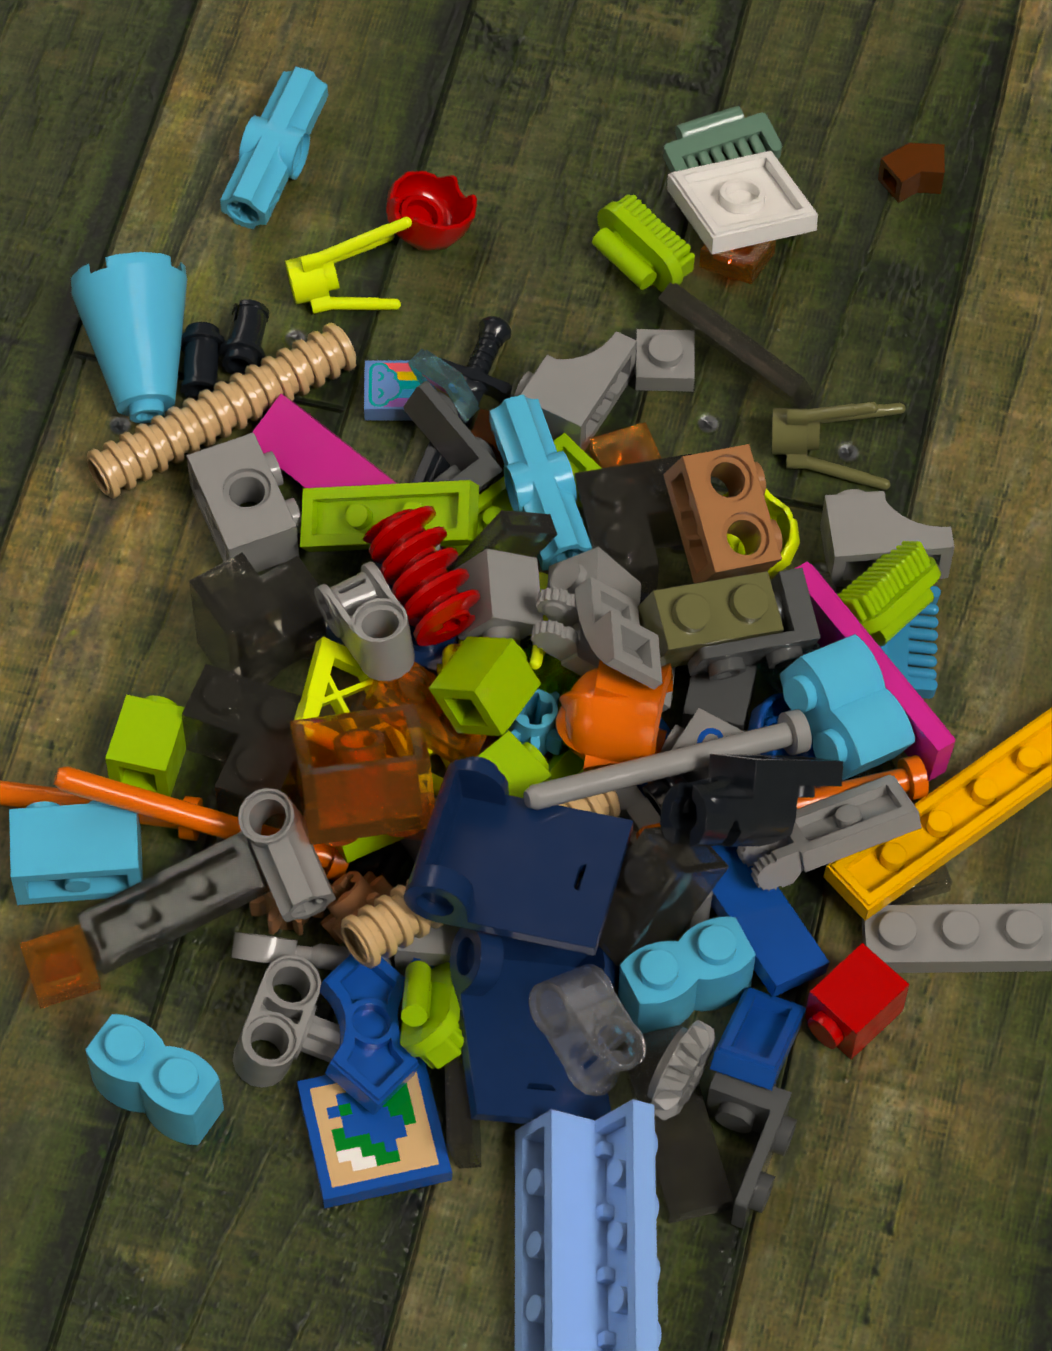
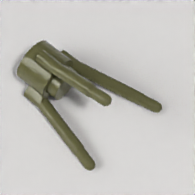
(799, 431)

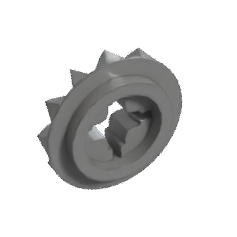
(681, 1069)

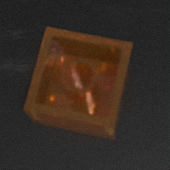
(363, 774)

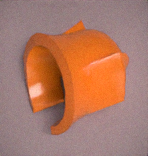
(612, 717)

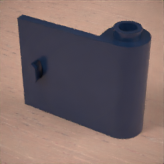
(514, 867)
(501, 1043)

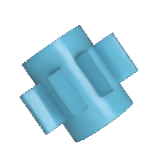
(542, 713)

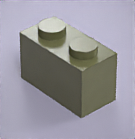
(710, 614)

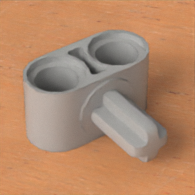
(284, 1024)

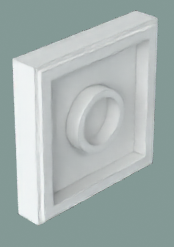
(742, 202)

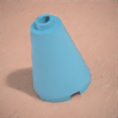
(135, 328)

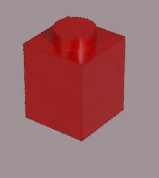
(855, 1002)

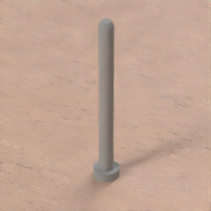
(790, 733)

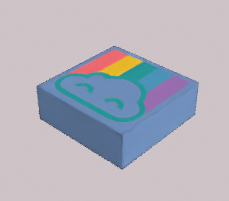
(387, 389)

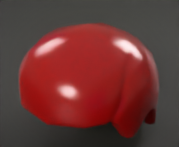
(435, 206)

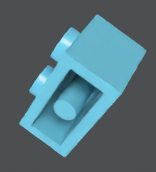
(73, 852)

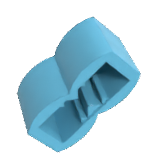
(847, 706)
(698, 973)
(164, 1082)

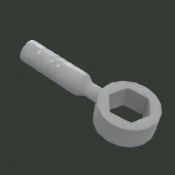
(269, 948)

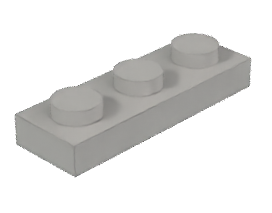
(962, 937)

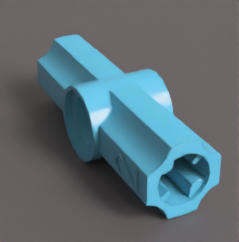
(274, 148)
(538, 475)

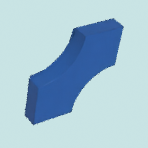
(370, 1056)

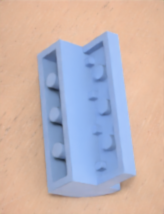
(587, 1232)

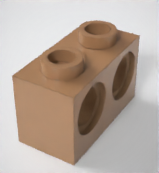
(708, 517)

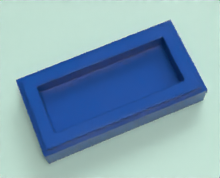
(758, 1038)

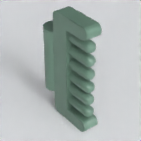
(719, 134)

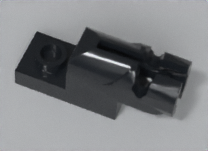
(744, 799)

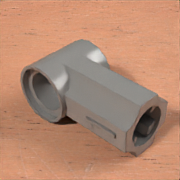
(286, 856)

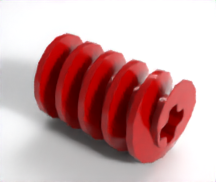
(421, 574)

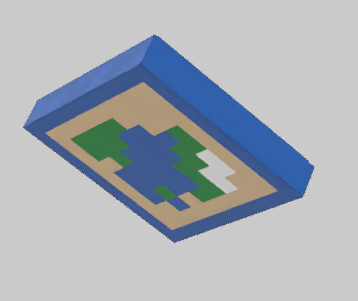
(377, 1154)

